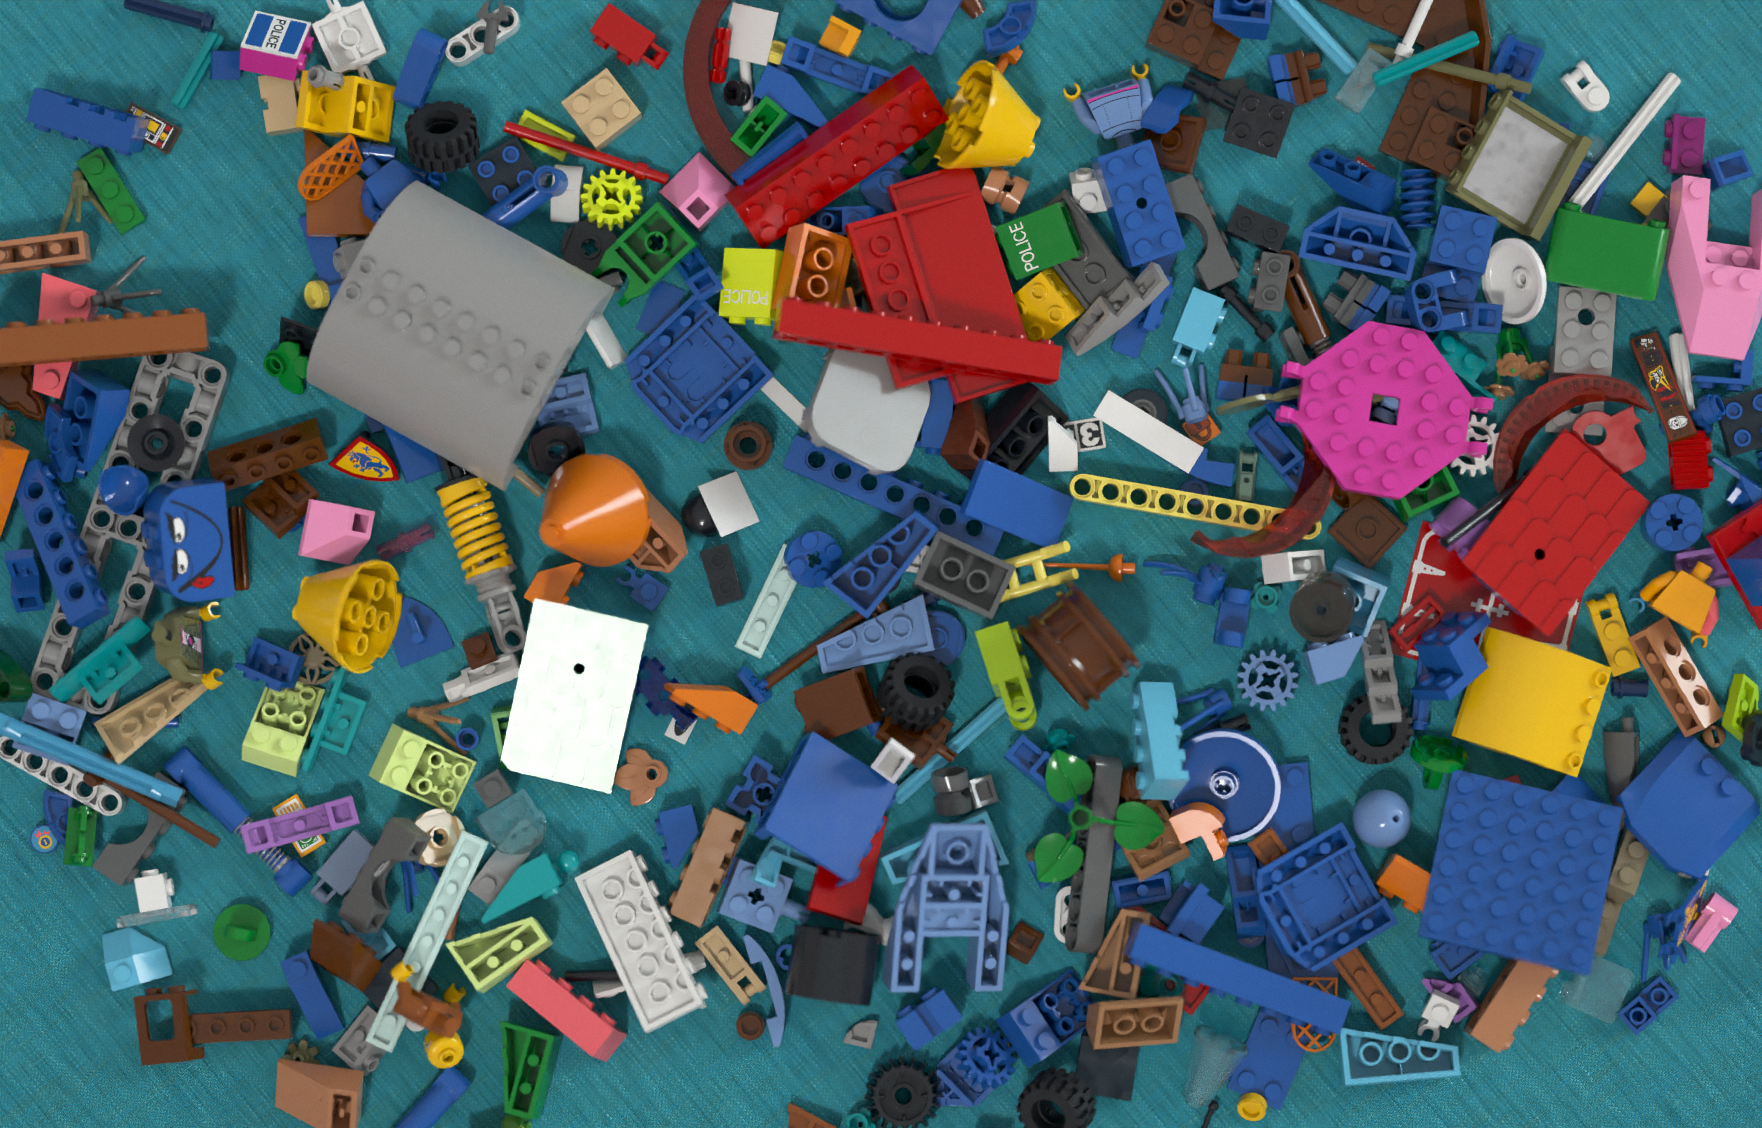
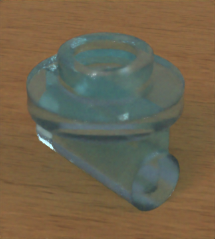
(1474, 979)

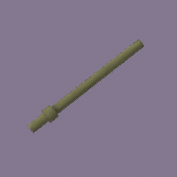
(1501, 81)

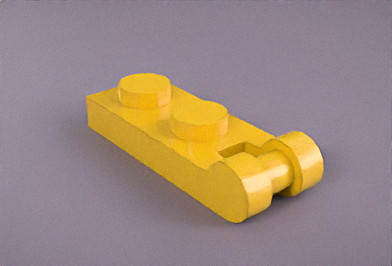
(1612, 635)

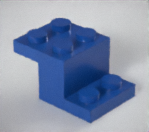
(1459, 243)
(1450, 655)

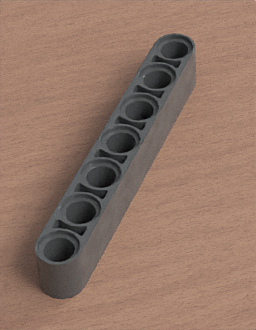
(1092, 880)

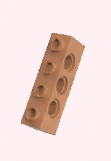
(44, 252)
(1675, 676)

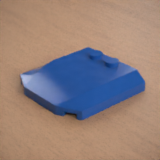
(696, 371)
(1686, 807)
(1321, 900)

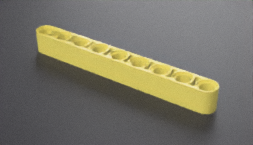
(1179, 508)

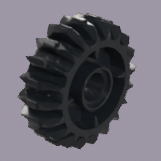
(903, 1077)

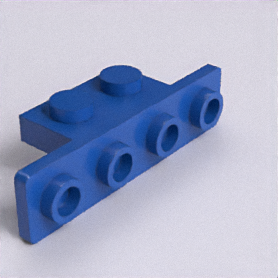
(1131, 336)

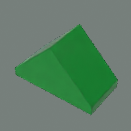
(757, 126)

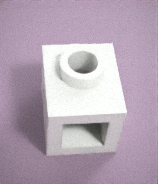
(154, 891)

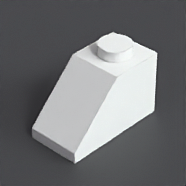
(1292, 566)

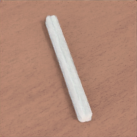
(1625, 139)

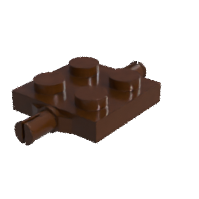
(921, 743)

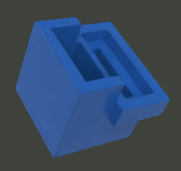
(1191, 912)

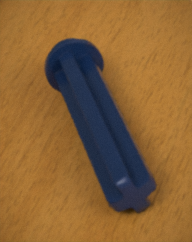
(172, 13)

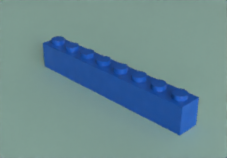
(1237, 978)

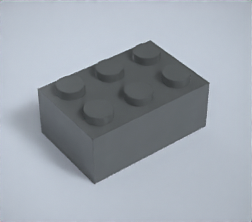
(963, 576)

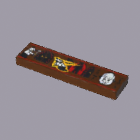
(1662, 387)

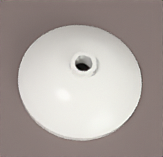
(1515, 280)

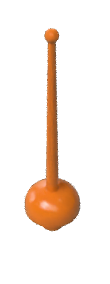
(1115, 568)

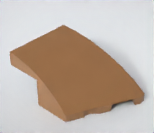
(1161, 852)

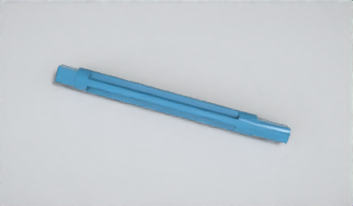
(89, 760)

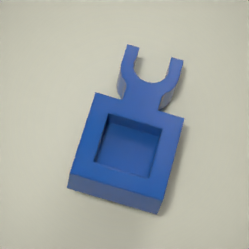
(646, 590)

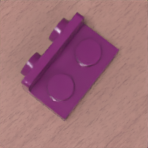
(1685, 145)

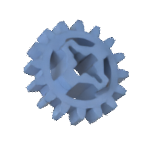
(1275, 691)

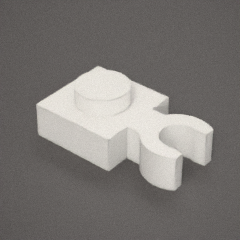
(1438, 1011)

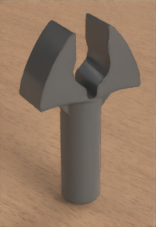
(491, 25)

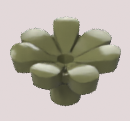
(306, 1054)

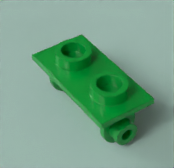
(80, 836)

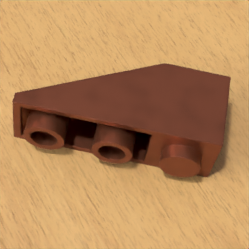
(967, 436)

